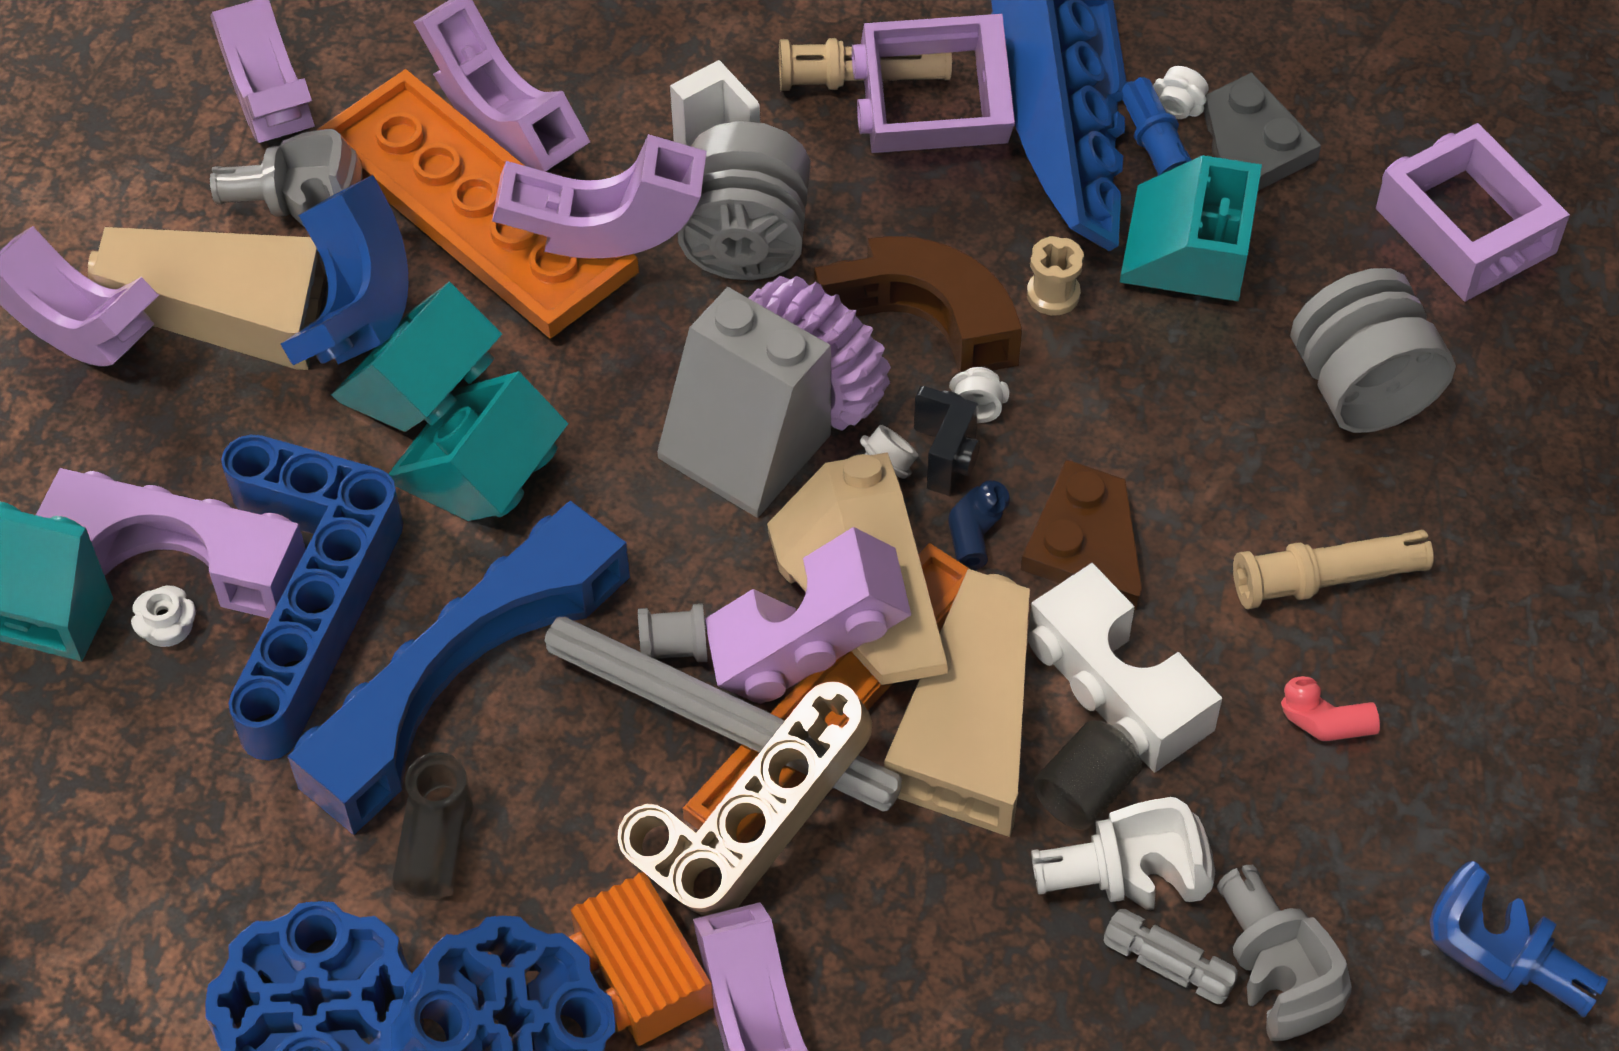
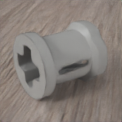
(673, 634)

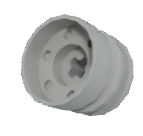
(749, 202)
(1372, 350)

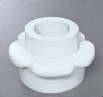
(1182, 92)
(984, 388)
(899, 450)
(167, 628)

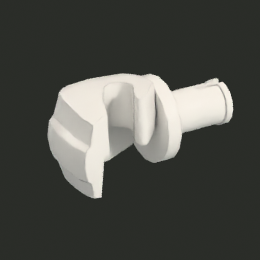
(1130, 845)

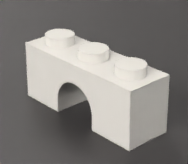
(1155, 707)

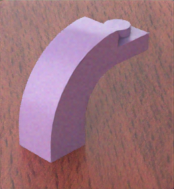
(261, 70)
(485, 89)
(608, 214)
(66, 306)
(747, 981)

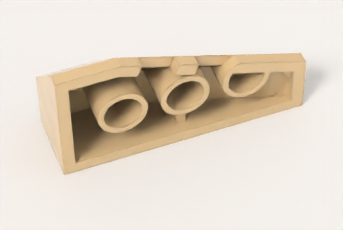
(864, 496)

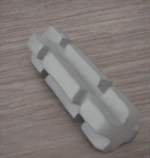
(1170, 956)

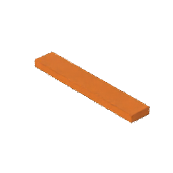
(943, 581)

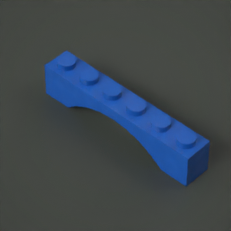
(361, 751)

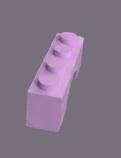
(245, 551)

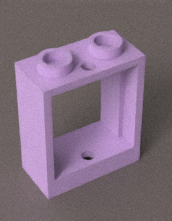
(931, 36)
(1495, 257)

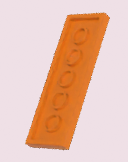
(447, 182)

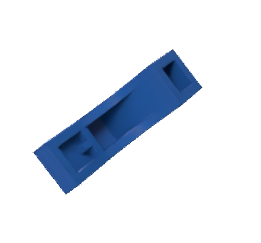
(363, 271)

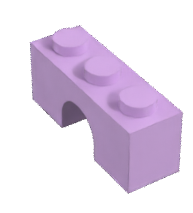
(849, 601)

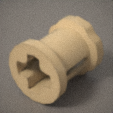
(1055, 269)

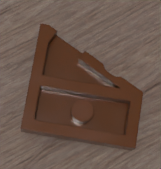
(1083, 525)

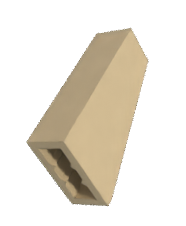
(219, 286)
(966, 726)

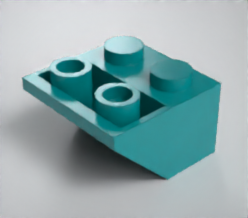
(1193, 228)
(49, 584)

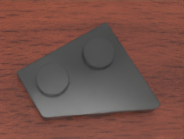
(1257, 129)

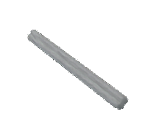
(705, 704)

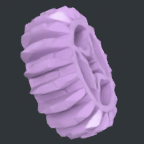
(856, 358)

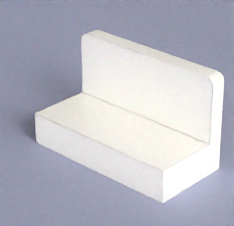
(707, 100)

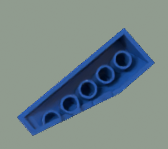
(1065, 105)

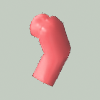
(1321, 719)

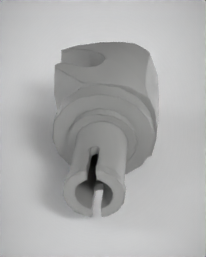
(292, 174)
(1287, 955)

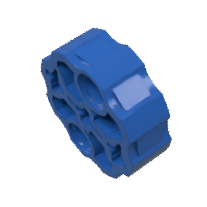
(345, 982)
(469, 989)

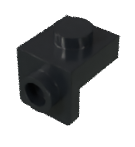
(954, 426)

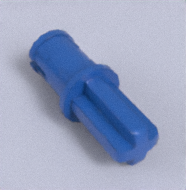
(1154, 126)

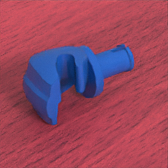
(1514, 954)

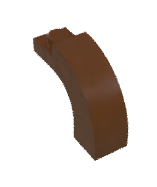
(937, 286)

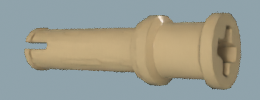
(833, 65)
(1304, 570)

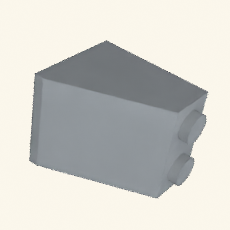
(747, 402)

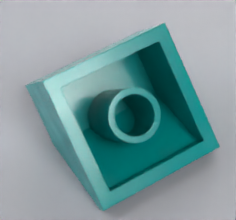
(422, 362)
(482, 448)

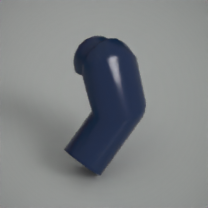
(973, 519)

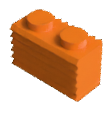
(641, 959)

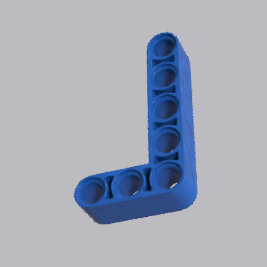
(278, 479)

